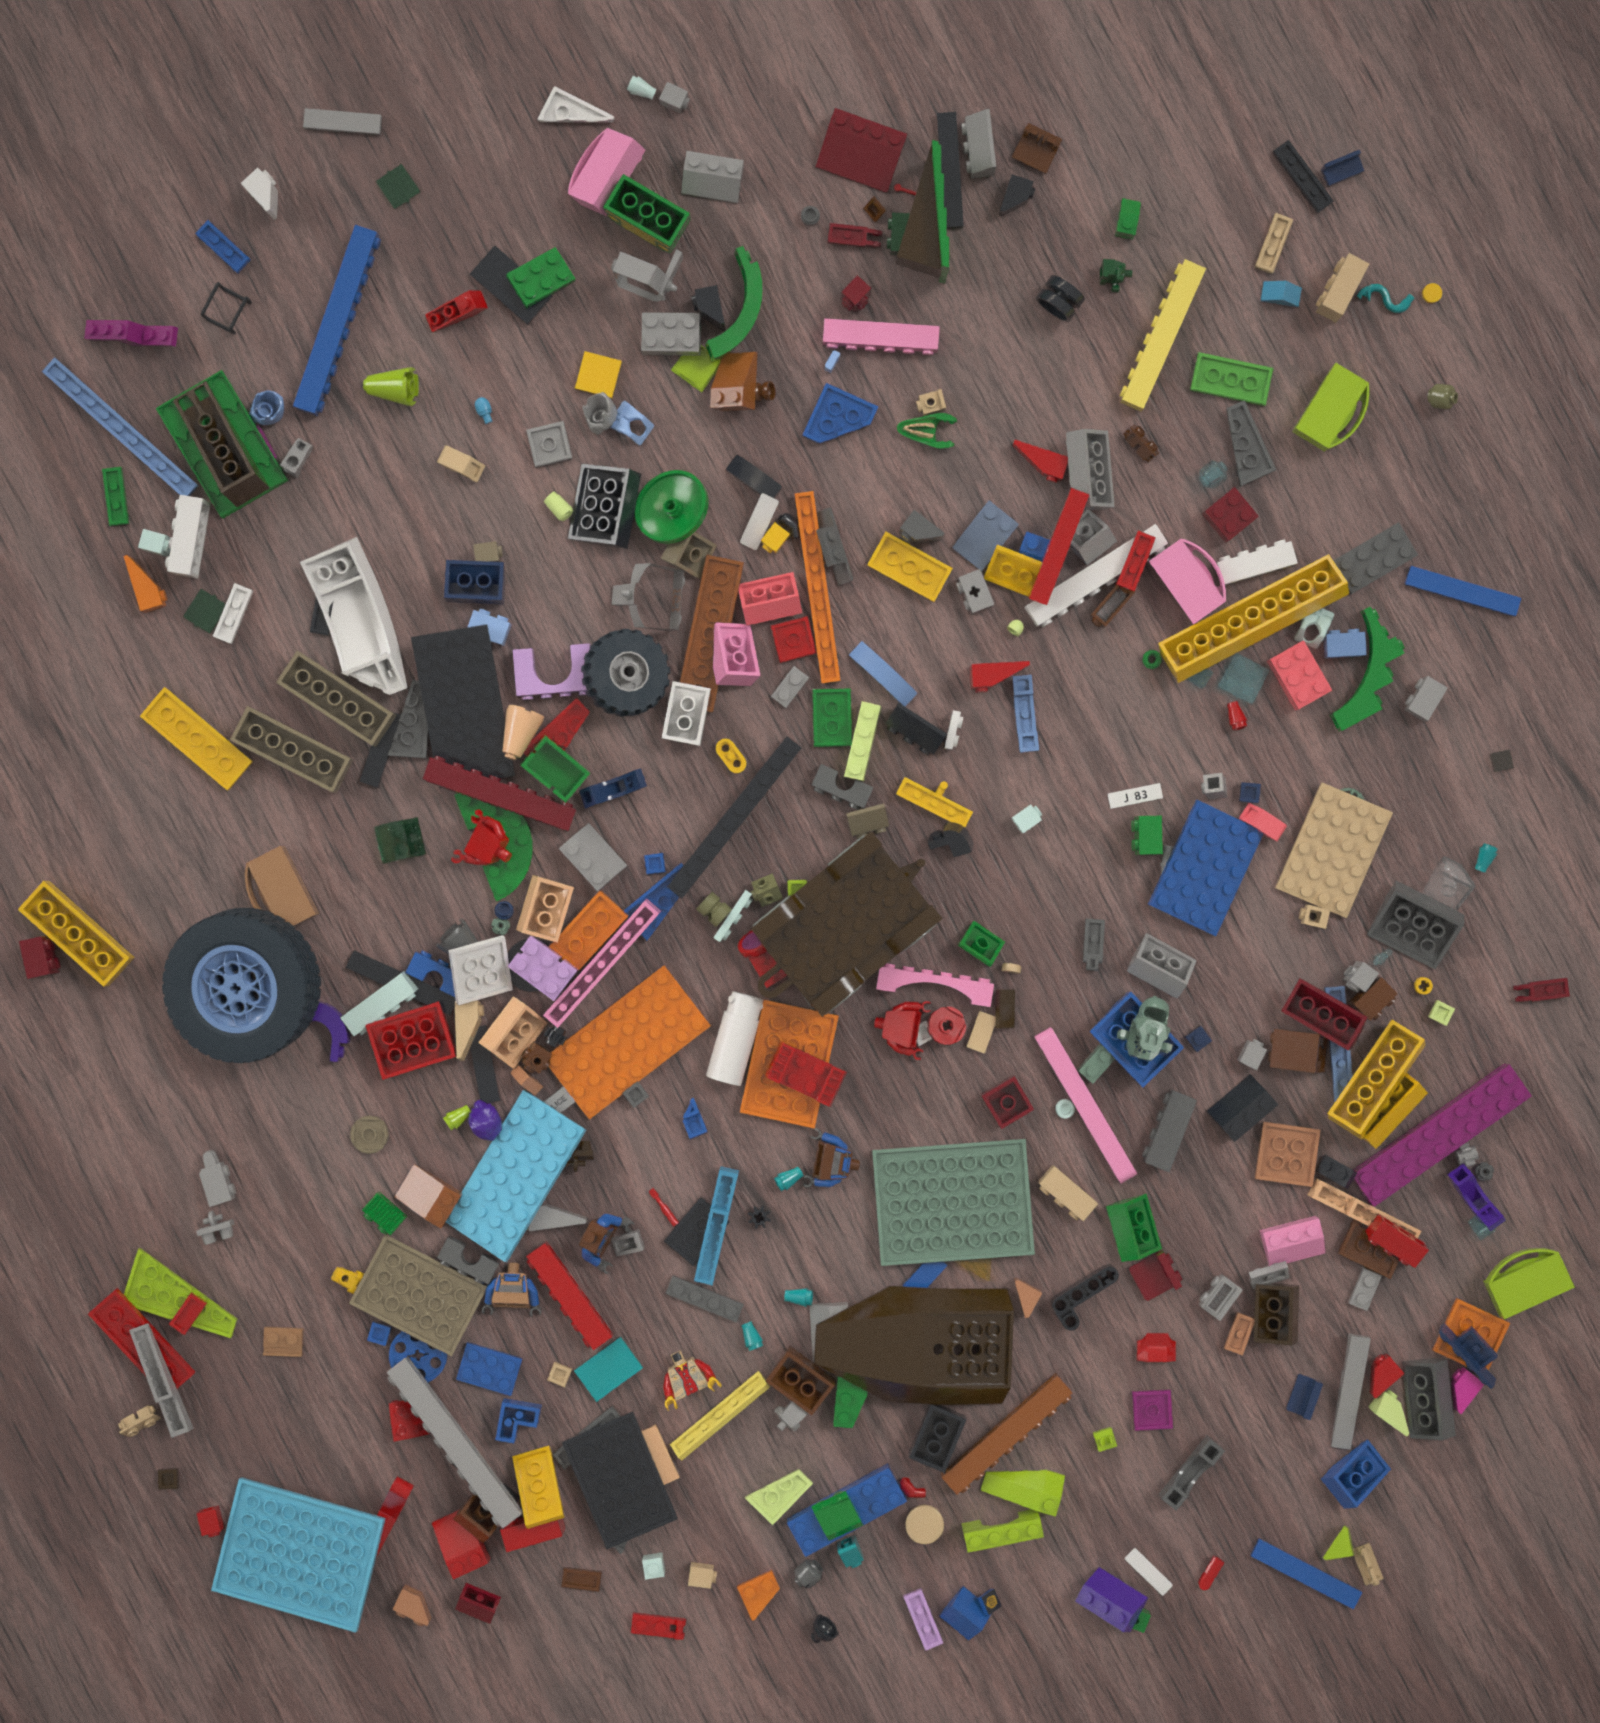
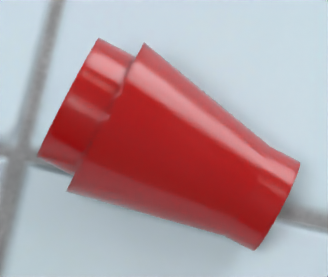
(1237, 719)

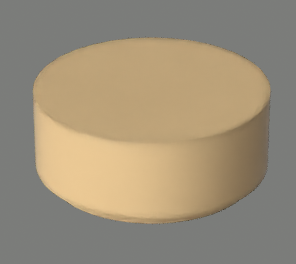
(1011, 968)

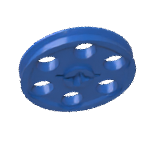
(424, 1362)

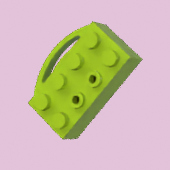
(1333, 408)
(1527, 1281)

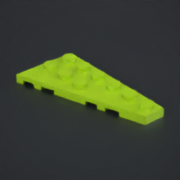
(163, 1292)

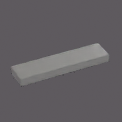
(342, 121)

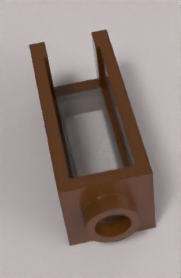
(1110, 606)

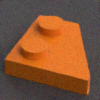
(758, 1592)

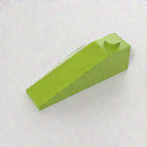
(1030, 1489)

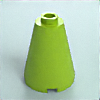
(394, 385)

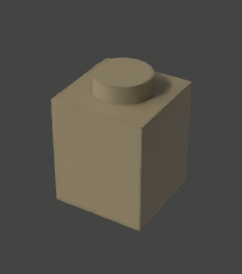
(488, 552)

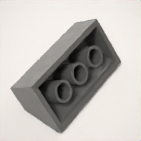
(1169, 1130)
(1428, 1399)

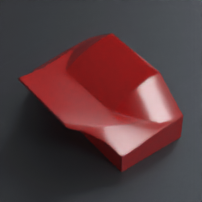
(1156, 1348)

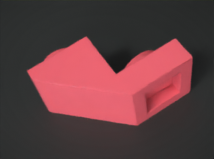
(1263, 821)

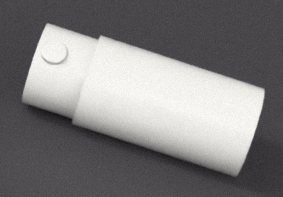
(735, 1039)

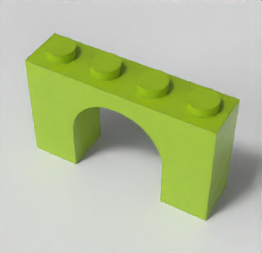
(983, 1537)

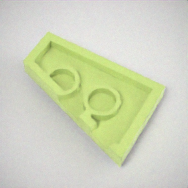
(780, 1495)

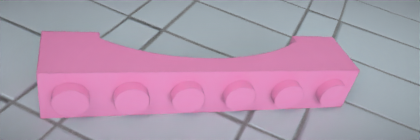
(978, 991)

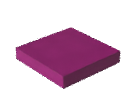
(1152, 1409)

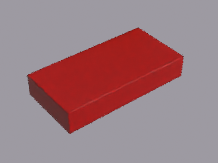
(188, 1313)

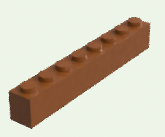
(1006, 1433)

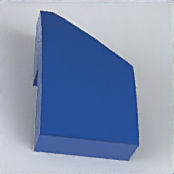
(693, 1121)

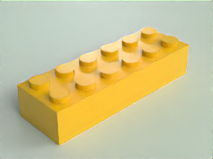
(76, 933)
(1376, 1079)

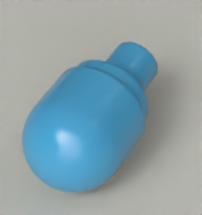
(483, 409)

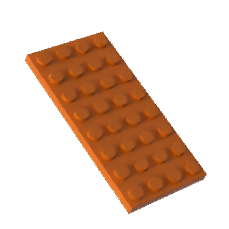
(627, 1042)

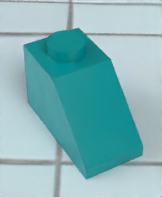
(850, 1552)

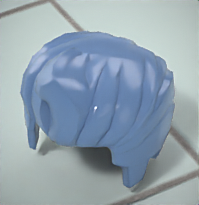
(267, 408)

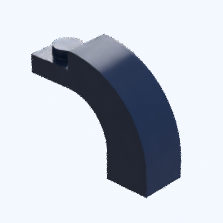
(613, 788)

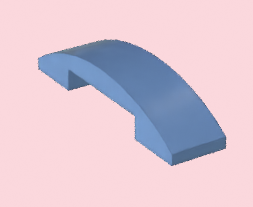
(883, 673)
(1025, 713)

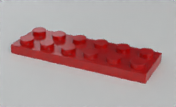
(118, 1316)

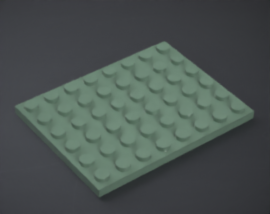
(953, 1202)

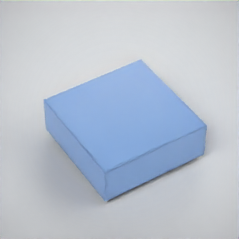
(833, 359)

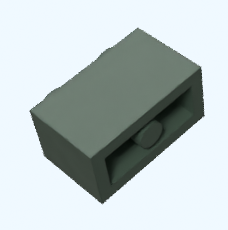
(1096, 1063)

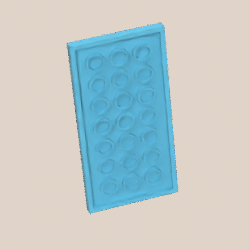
(515, 1175)

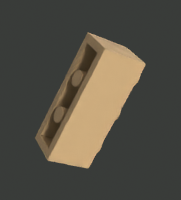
(1067, 1193)

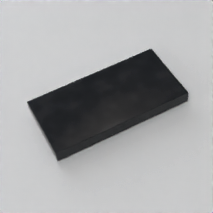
(492, 275)

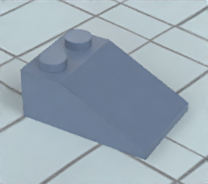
(986, 531)

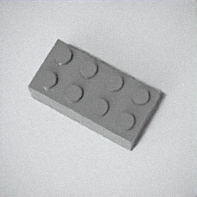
(1091, 466)

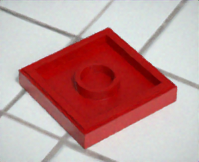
(793, 639)

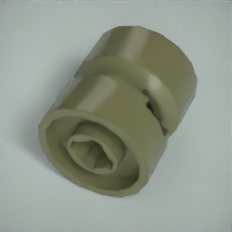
(714, 909)

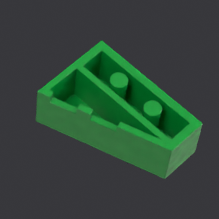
(848, 1403)

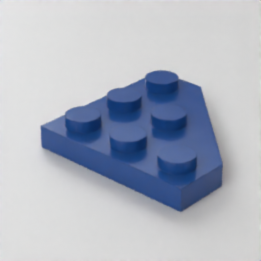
(838, 415)

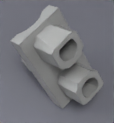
(207, 1233)

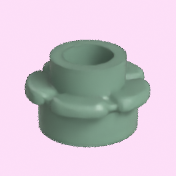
(505, 926)

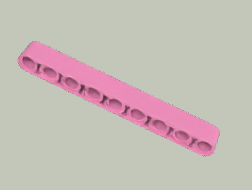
(1085, 1105)

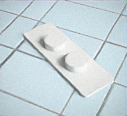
(759, 521)

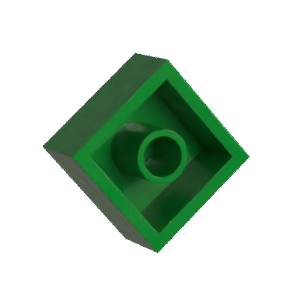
(1147, 835)

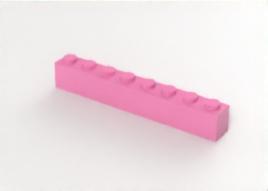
(602, 963)

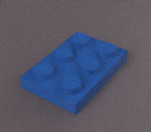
(489, 1368)

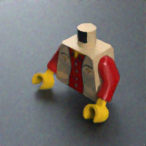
(686, 1378)

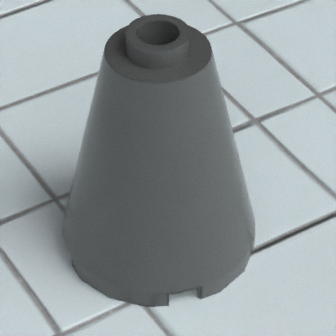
(456, 937)

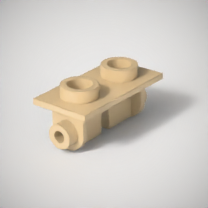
(130, 1425)
(1367, 1564)

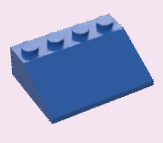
(1121, 1017)

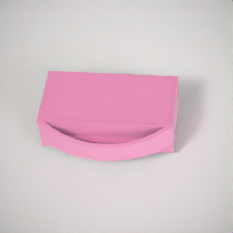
(602, 168)
(1190, 579)

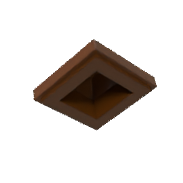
(874, 209)

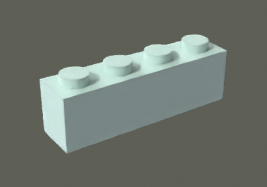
(379, 1003)

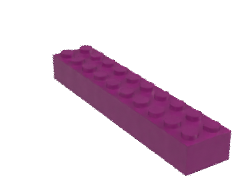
(1440, 1134)

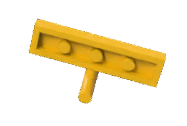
(934, 801)

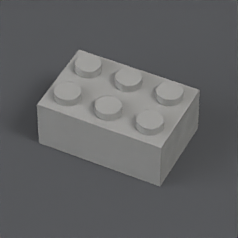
(671, 334)

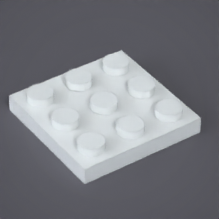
(480, 970)

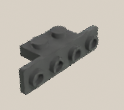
(833, 547)

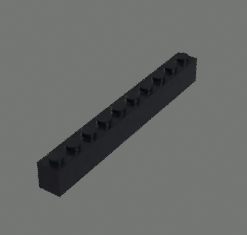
(734, 817)

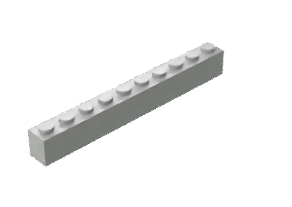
(455, 1442)

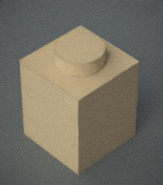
(702, 1575)

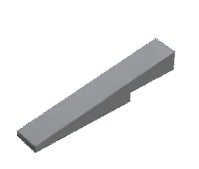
(160, 1381)
(1350, 1390)

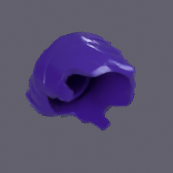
(485, 1121)

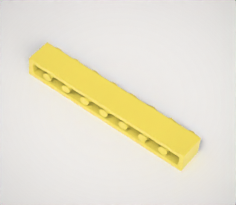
(1163, 335)

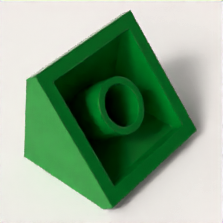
(981, 943)

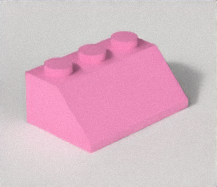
(1293, 1241)

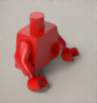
(486, 843)
(902, 1027)

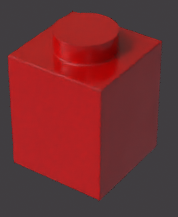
(210, 1521)

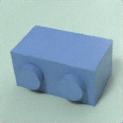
(1344, 644)

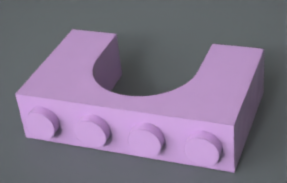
(530, 685)

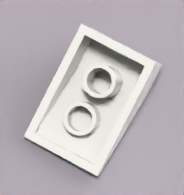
(686, 713)

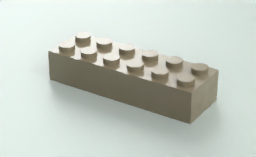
(336, 698)
(291, 749)

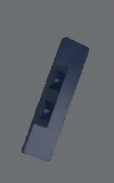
(1472, 1350)

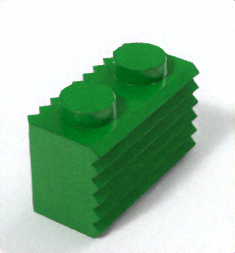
(384, 1213)

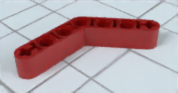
(393, 1506)

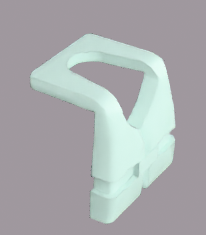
(1322, 619)

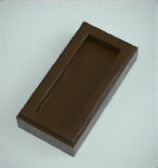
(1005, 1008)

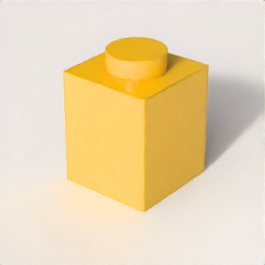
(774, 538)

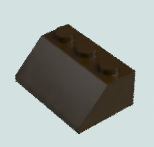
(1276, 1313)

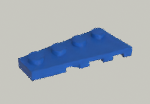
(660, 897)

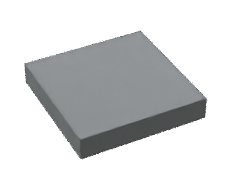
(549, 444)

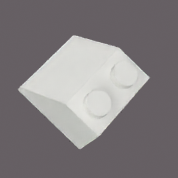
(262, 189)

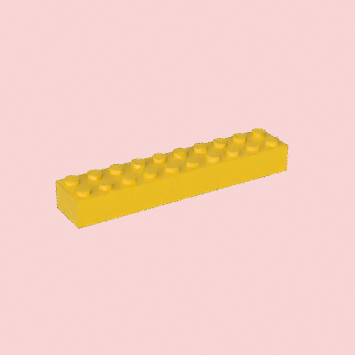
(1253, 618)

